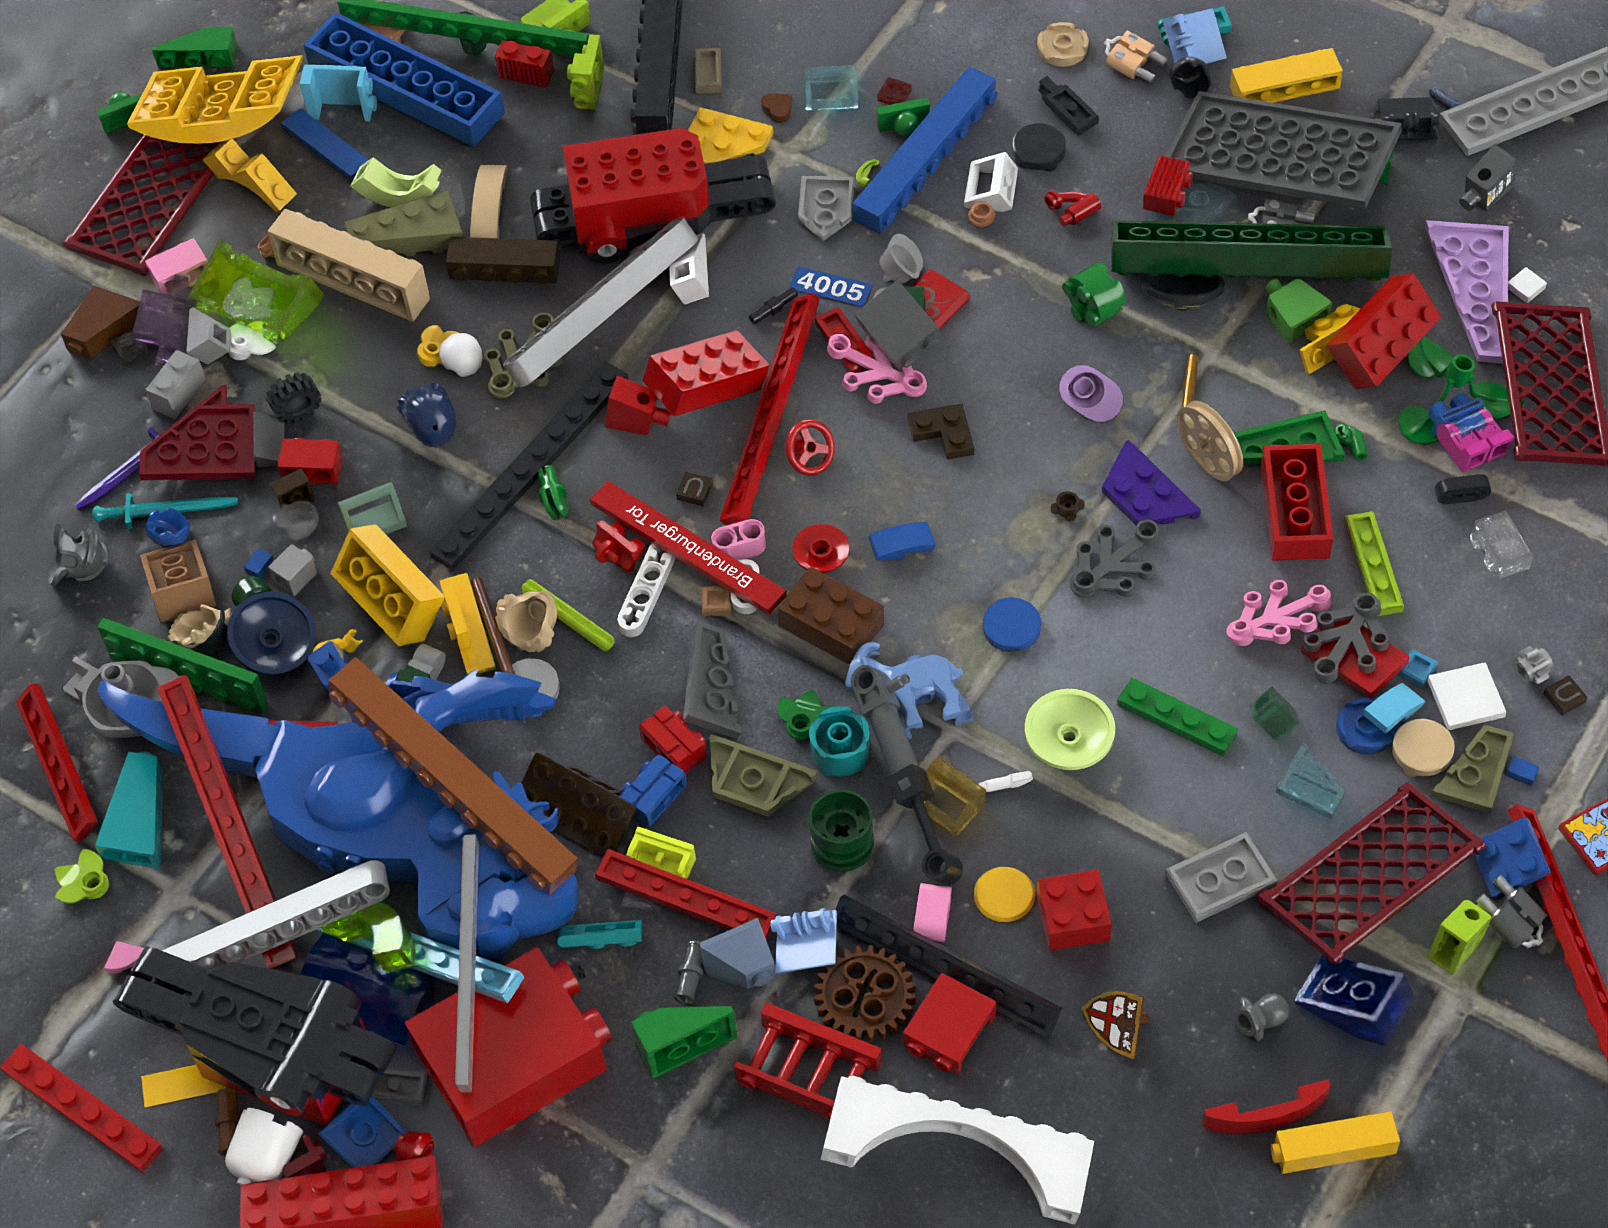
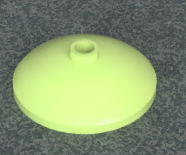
(1071, 715)

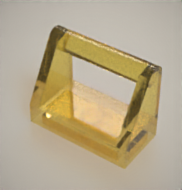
(959, 786)

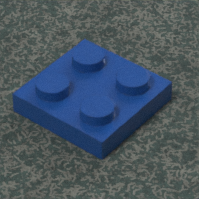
(1514, 855)

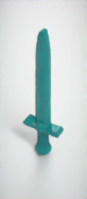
(145, 509)

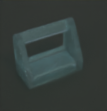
(831, 74)

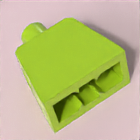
(1468, 925)

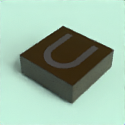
(694, 488)
(1565, 695)

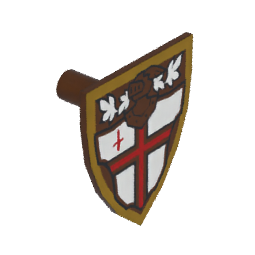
(1117, 1020)

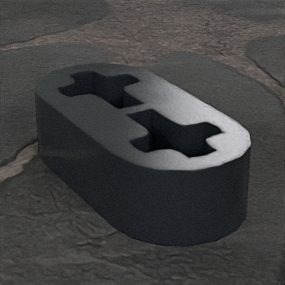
(1462, 489)

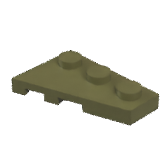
(1477, 772)

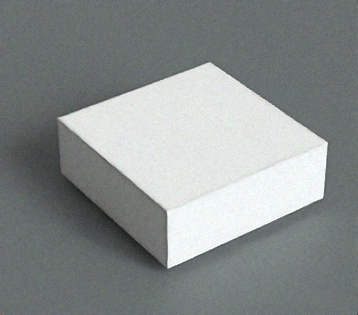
(1526, 285)

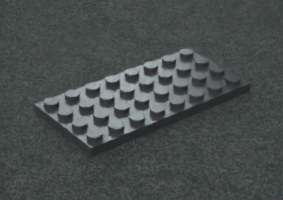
(1284, 148)

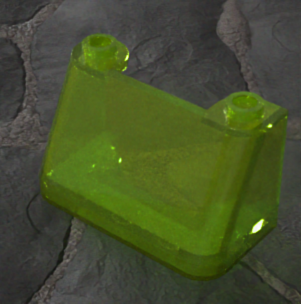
(292, 301)

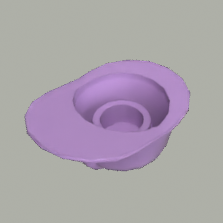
(1091, 393)

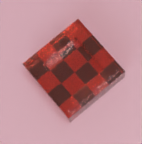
(894, 91)

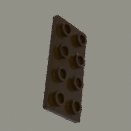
(587, 807)

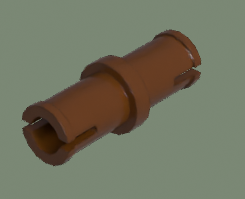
(227, 1117)

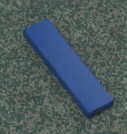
(324, 143)

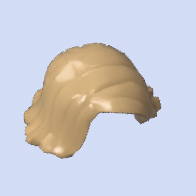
(527, 620)

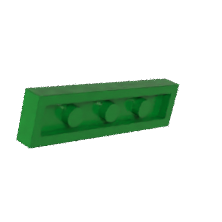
(1177, 716)

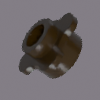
(1067, 499)

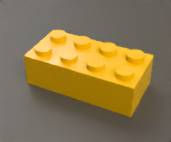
(387, 585)

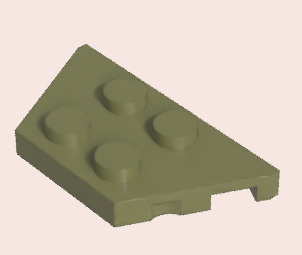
(755, 777)

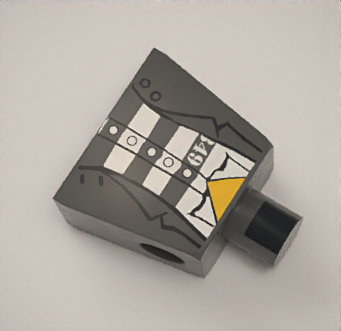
(1489, 179)

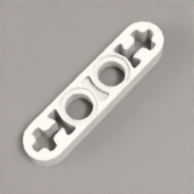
(646, 587)

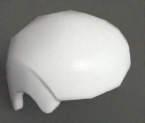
(461, 354)

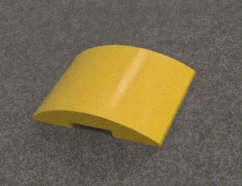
(213, 108)

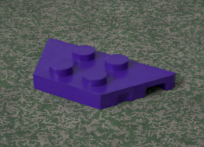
(1144, 490)

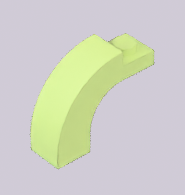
(391, 188)

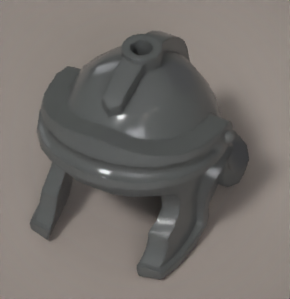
(76, 557)

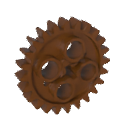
(892, 1002)

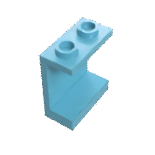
(337, 86)

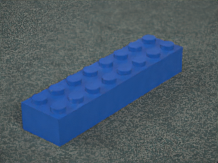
(409, 79)

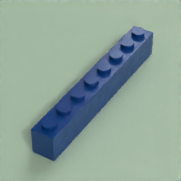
(924, 150)

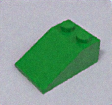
(681, 1034)

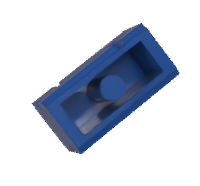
(654, 789)

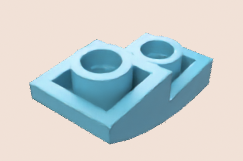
(1393, 706)

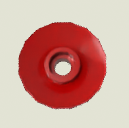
(818, 539)

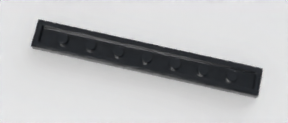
(935, 959)

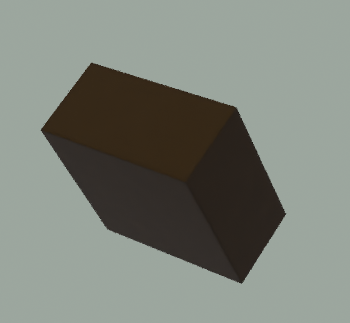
(292, 489)

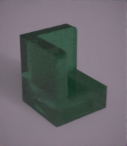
(1274, 713)

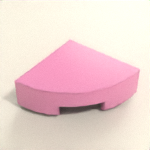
(122, 957)

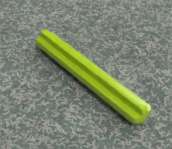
(575, 619)

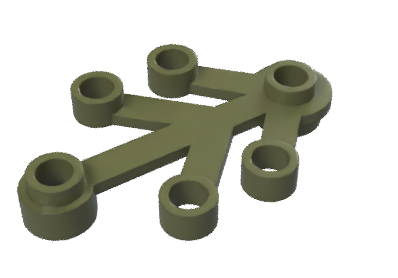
(504, 378)

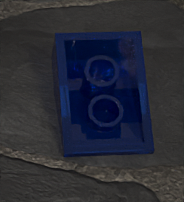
(1357, 998)

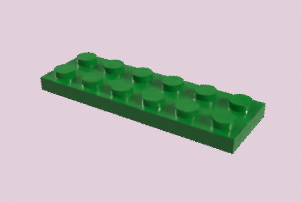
(205, 673)

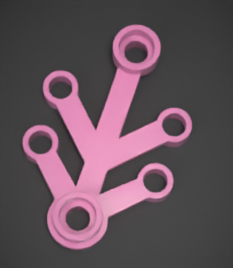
(878, 370)
(1245, 630)

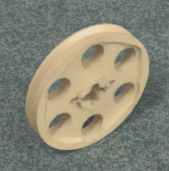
(1209, 440)

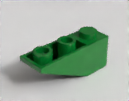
(200, 48)

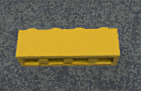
(1288, 77)

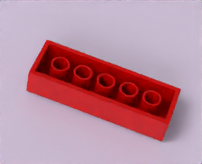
(358, 1197)

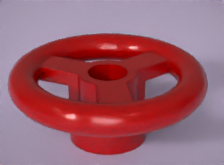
(797, 451)

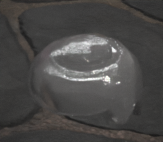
(297, 520)

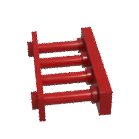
(805, 1034)

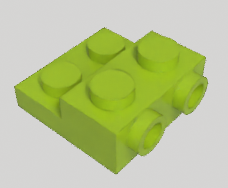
(587, 74)

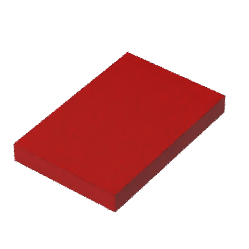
(1387, 663)

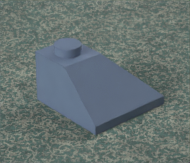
(739, 956)

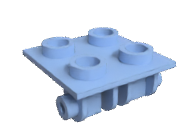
(1195, 36)
(805, 940)

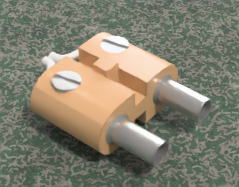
(1132, 54)

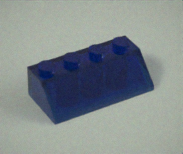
(385, 997)

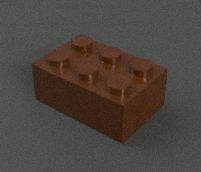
(830, 615)

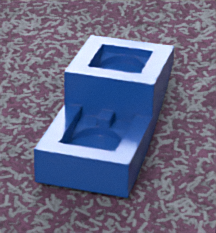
(898, 540)

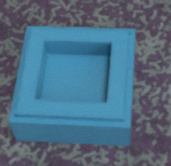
(1418, 669)

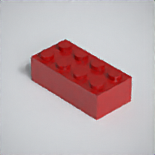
(1383, 331)
(705, 373)
(1296, 502)

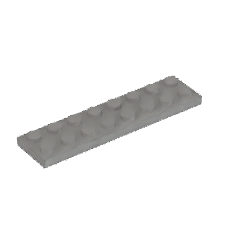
(1529, 103)

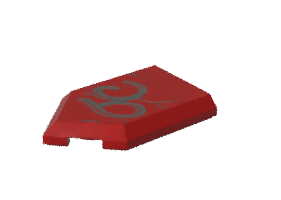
(942, 297)

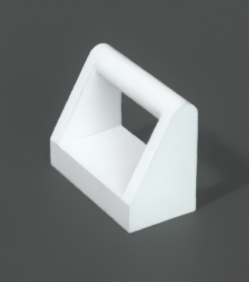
(1002, 185)

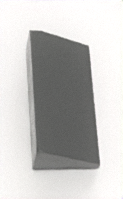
(267, 439)

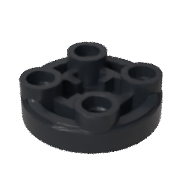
(1039, 147)

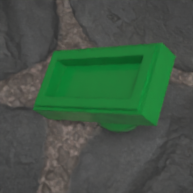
(118, 111)
(902, 116)

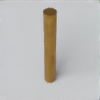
(1190, 379)

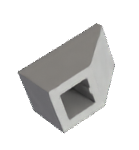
(206, 337)

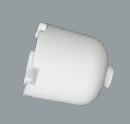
(260, 1147)

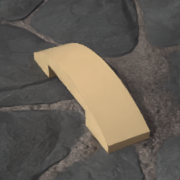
(487, 201)

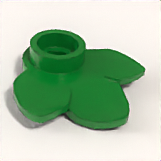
(800, 712)

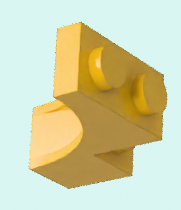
(256, 173)

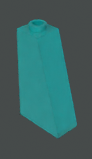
(134, 817)

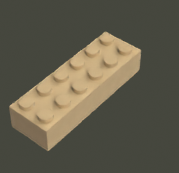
(349, 264)

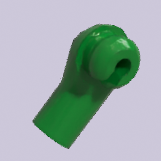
(1353, 438)

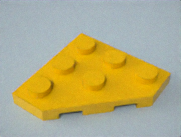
(729, 136)

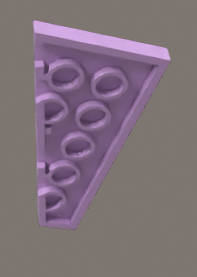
(1477, 275)

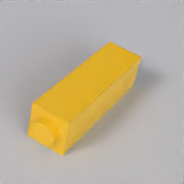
(1335, 1142)

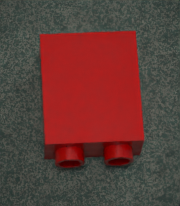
(521, 1048)

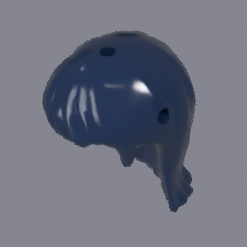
(426, 408)

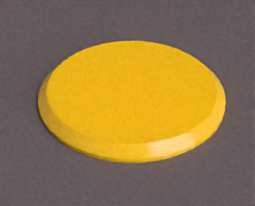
(1004, 894)

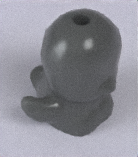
(1265, 1013)

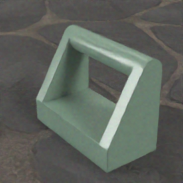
(386, 516)

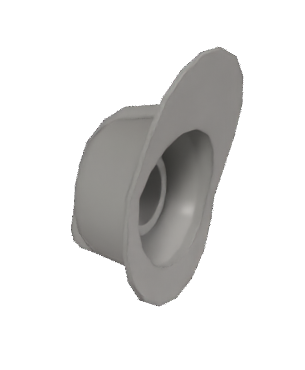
(901, 260)

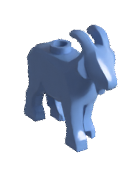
(930, 679)

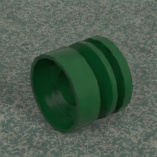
(841, 830)

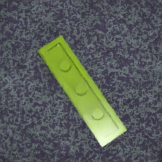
(1374, 561)

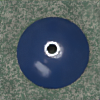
(275, 617)

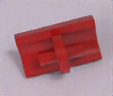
(613, 546)

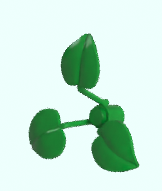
(1431, 359)

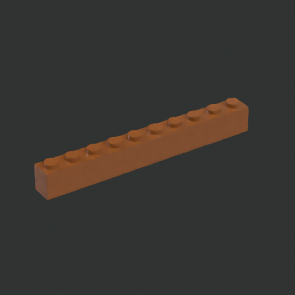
(452, 776)

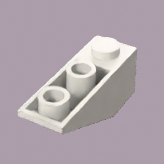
(690, 273)

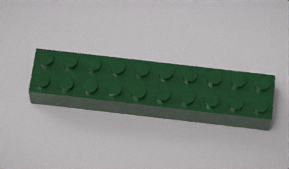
(1250, 249)

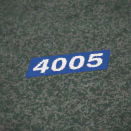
(831, 286)

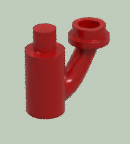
(1077, 212)

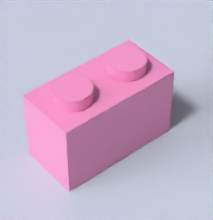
(182, 259)

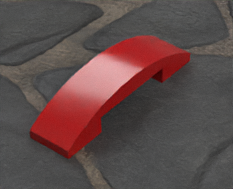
(1229, 1121)

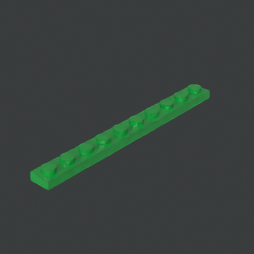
(461, 25)

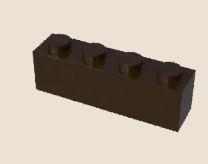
(503, 260)

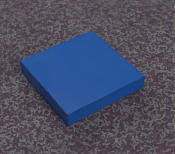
(362, 1134)

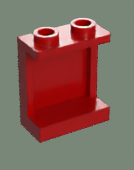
(948, 1023)

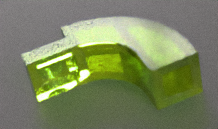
(392, 940)

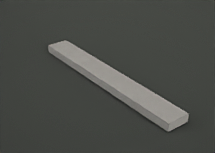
(467, 964)

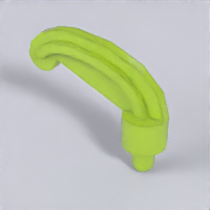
(864, 171)

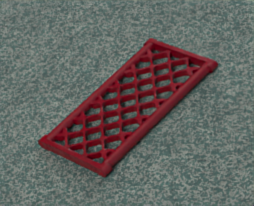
(111, 194)
(1587, 373)
(1353, 839)

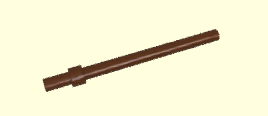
(491, 625)

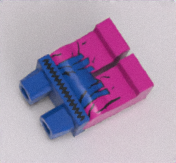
(1468, 432)

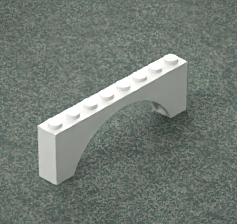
(1048, 1159)

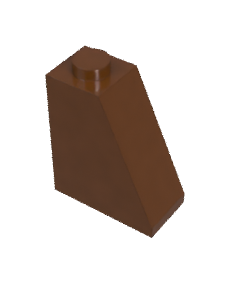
(98, 320)

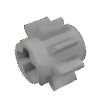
(1533, 665)

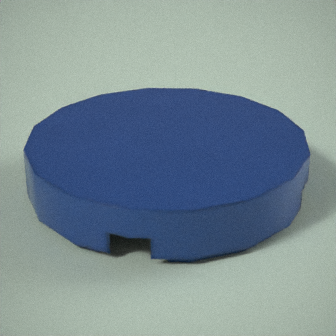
(1011, 624)
(1360, 733)

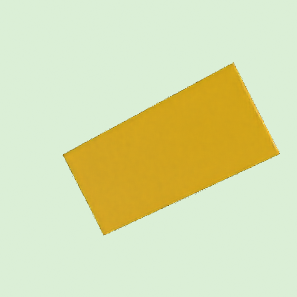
(176, 1086)

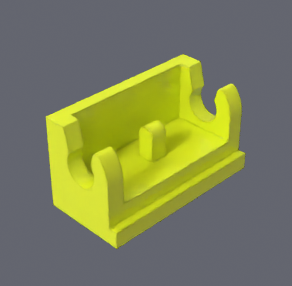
(662, 852)

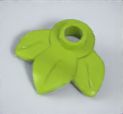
(78, 879)

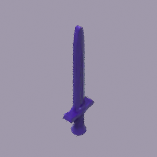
(115, 478)

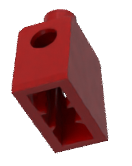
(634, 408)

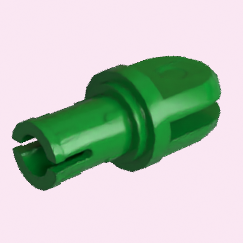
(552, 493)

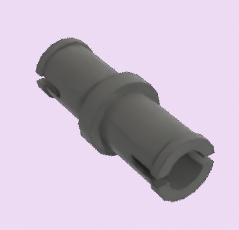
(690, 973)

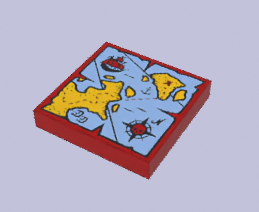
(1589, 836)

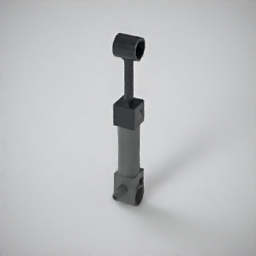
(907, 779)

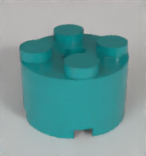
(839, 742)

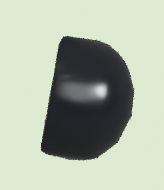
(1190, 76)

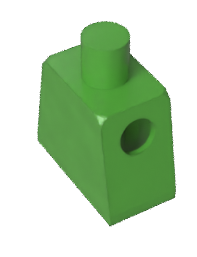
(1295, 307)

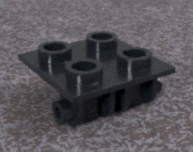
(1414, 114)

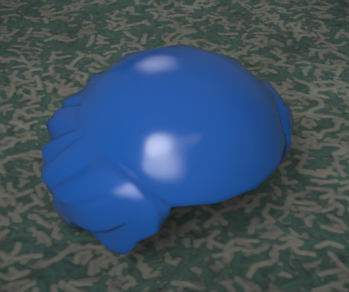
(167, 527)

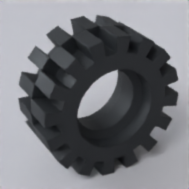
(293, 398)

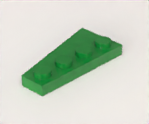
(1305, 429)

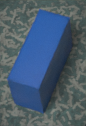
(258, 563)
(1522, 771)

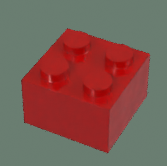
(1074, 910)

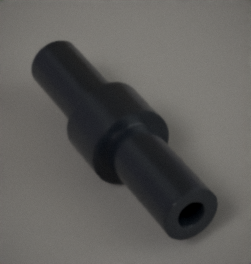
(773, 305)

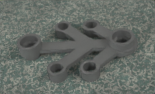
(1114, 562)
(1347, 635)

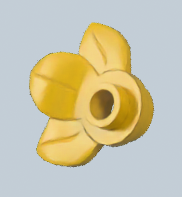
(431, 341)

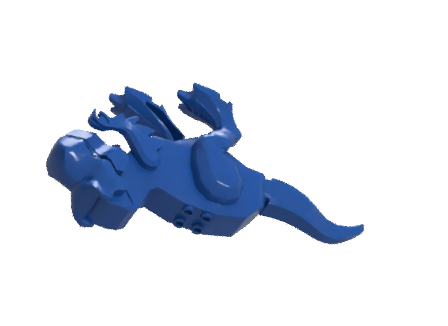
(353, 803)

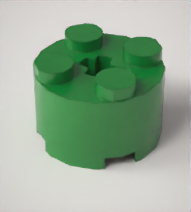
(1094, 295)

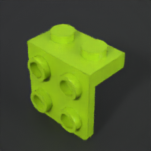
(560, 15)

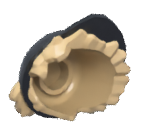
(201, 630)

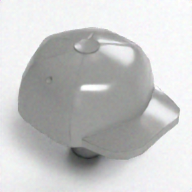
(131, 676)

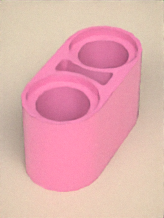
(738, 539)
(933, 911)

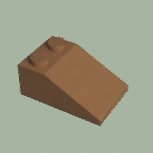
(177, 580)

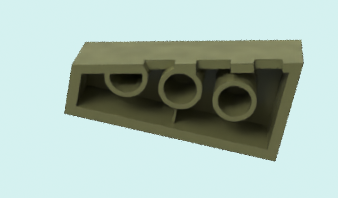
(410, 227)

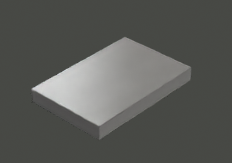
(1221, 877)

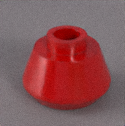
(414, 1145)

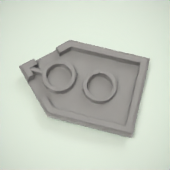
(825, 204)

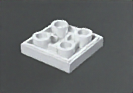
(1466, 696)

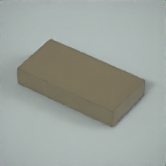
(708, 71)

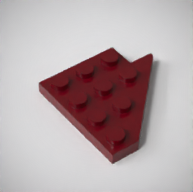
(204, 444)

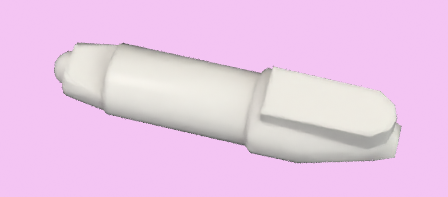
(1010, 781)

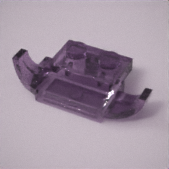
(165, 319)

